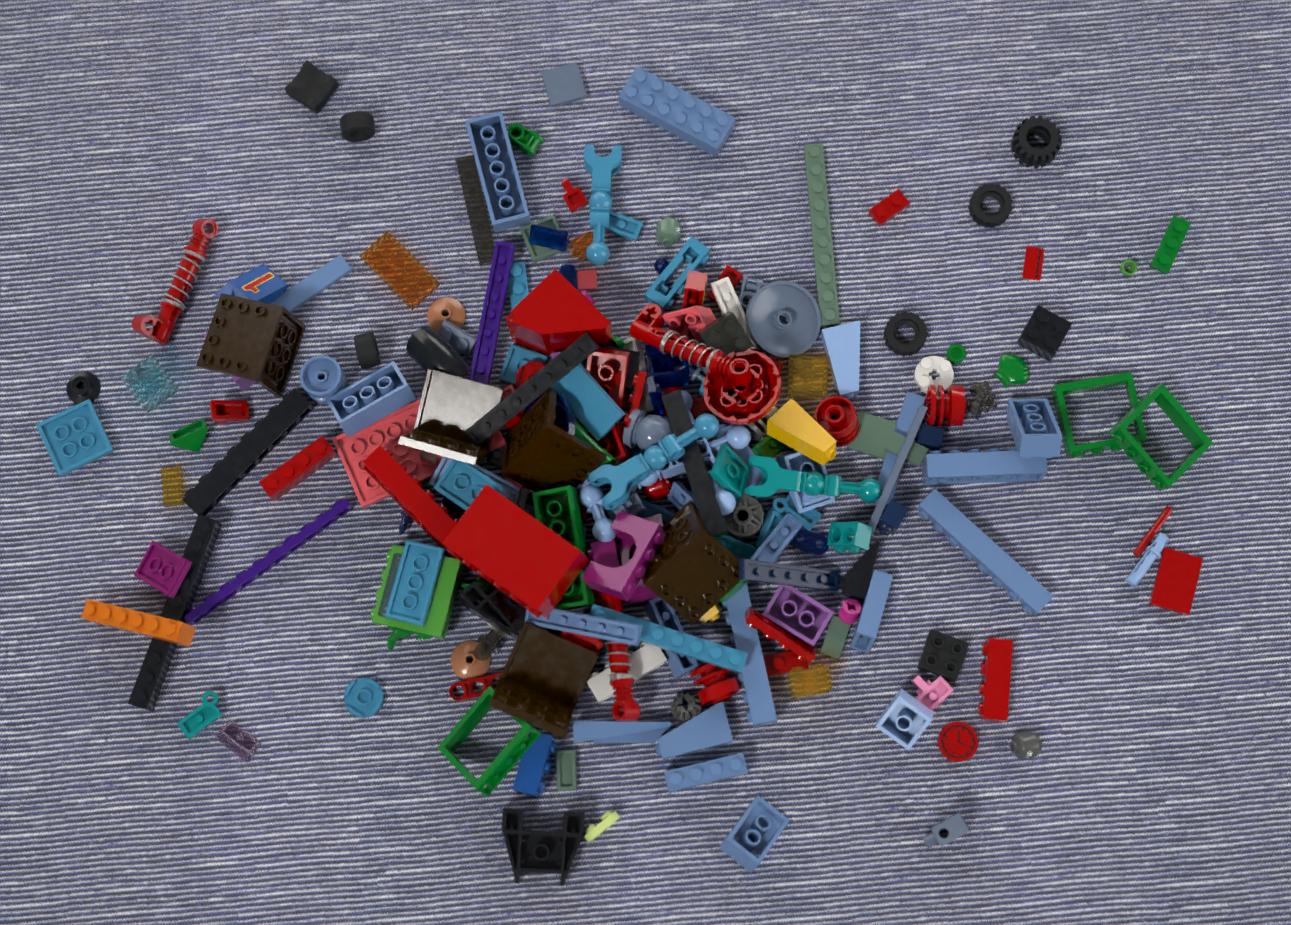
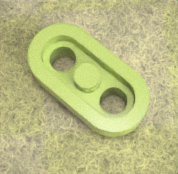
(607, 820)

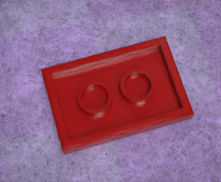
(1176, 581)

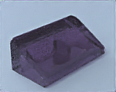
(238, 740)

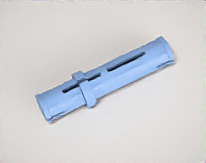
(1152, 552)

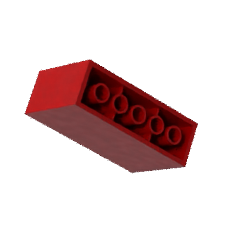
(515, 552)

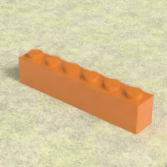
(138, 622)

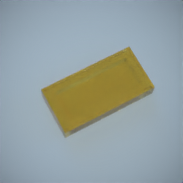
(172, 486)

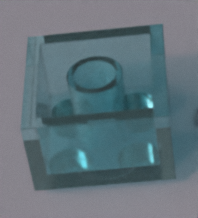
(149, 383)

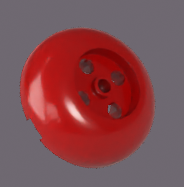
(758, 402)

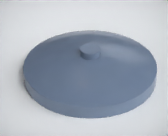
(783, 319)

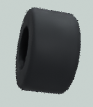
(357, 126)
(367, 350)

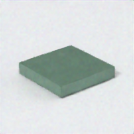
(536, 252)
(873, 435)

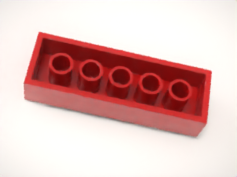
(409, 495)

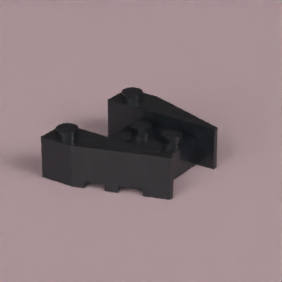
(495, 608)
(541, 850)

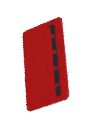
(1033, 263)

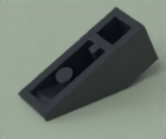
(858, 578)

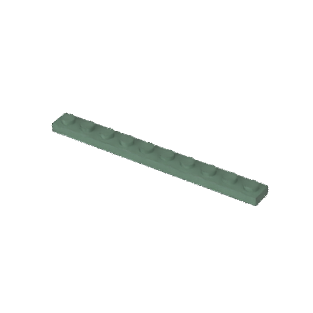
(821, 234)

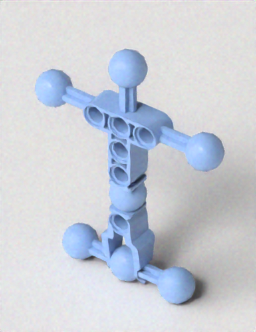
(591, 496)

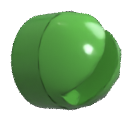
(1131, 270)

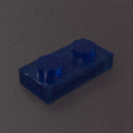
(655, 394)

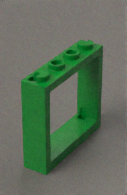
(1088, 385)
(1182, 421)
(504, 761)

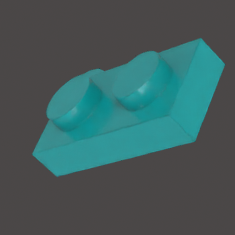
(201, 717)

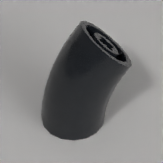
(435, 352)

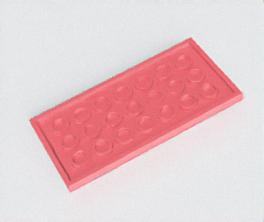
(387, 433)

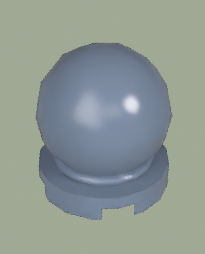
(645, 430)

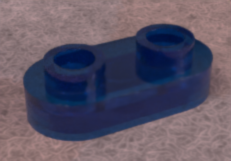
(809, 542)

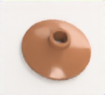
(454, 307)
(468, 670)

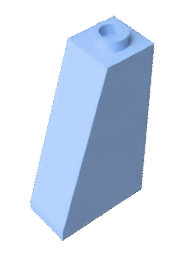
(843, 350)

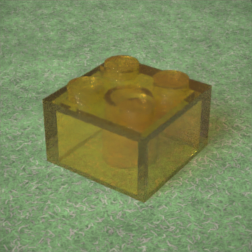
(807, 377)
(809, 681)

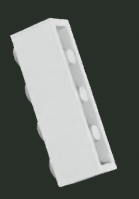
(643, 662)

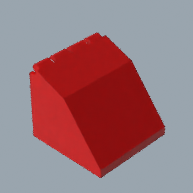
(556, 317)

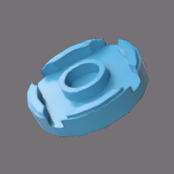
(363, 697)

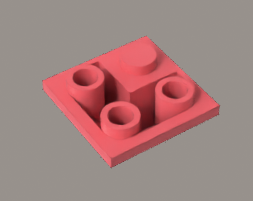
(689, 321)

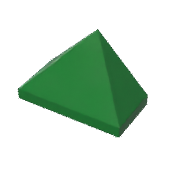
(190, 436)

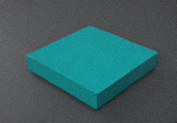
(730, 471)

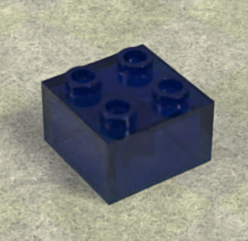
(666, 369)

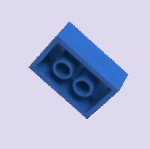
(534, 766)

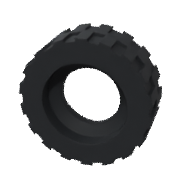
(999, 194)
(905, 348)

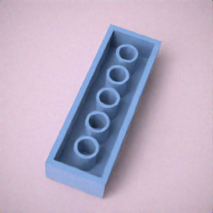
(676, 111)
(498, 171)
(981, 467)

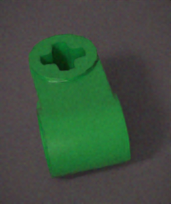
(527, 141)

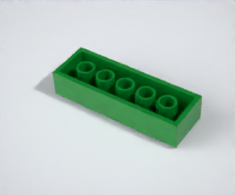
(561, 513)

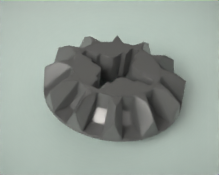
(694, 706)

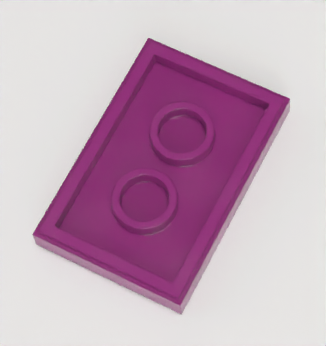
(163, 569)

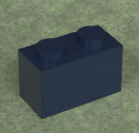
(891, 518)

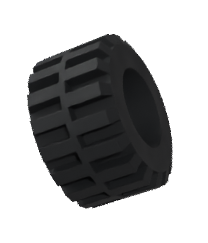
(1042, 129)

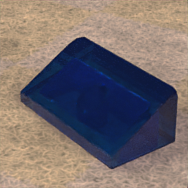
(548, 237)

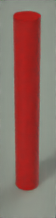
(1152, 531)

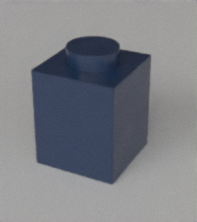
(930, 437)

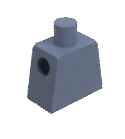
(954, 824)

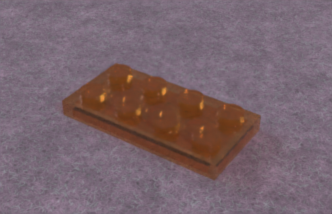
(399, 270)

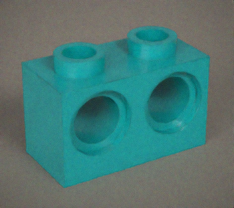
(849, 536)

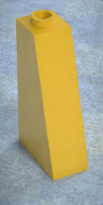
(802, 433)

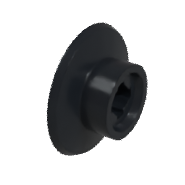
(90, 391)

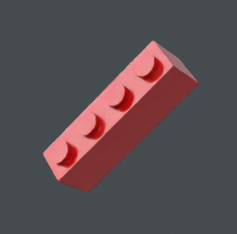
(298, 468)
(996, 680)

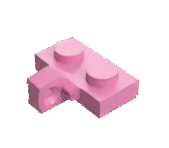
(931, 693)

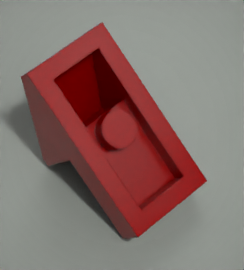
(226, 410)

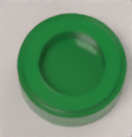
(956, 354)

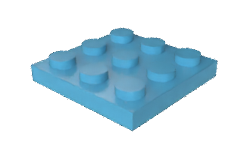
(74, 437)

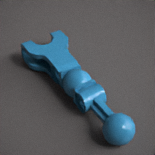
(600, 202)
(655, 457)

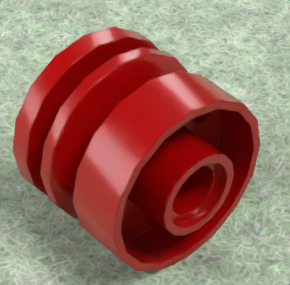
(945, 405)
(839, 419)
(716, 683)

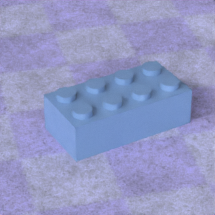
(370, 399)
(1034, 428)

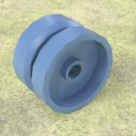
(322, 378)

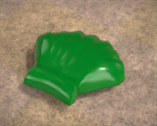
(1012, 370)

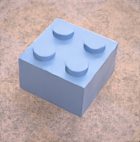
(904, 719)

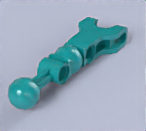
(809, 482)

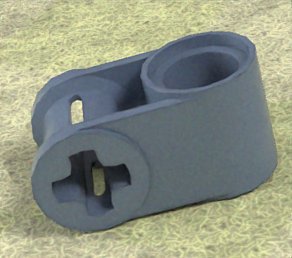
(748, 289)

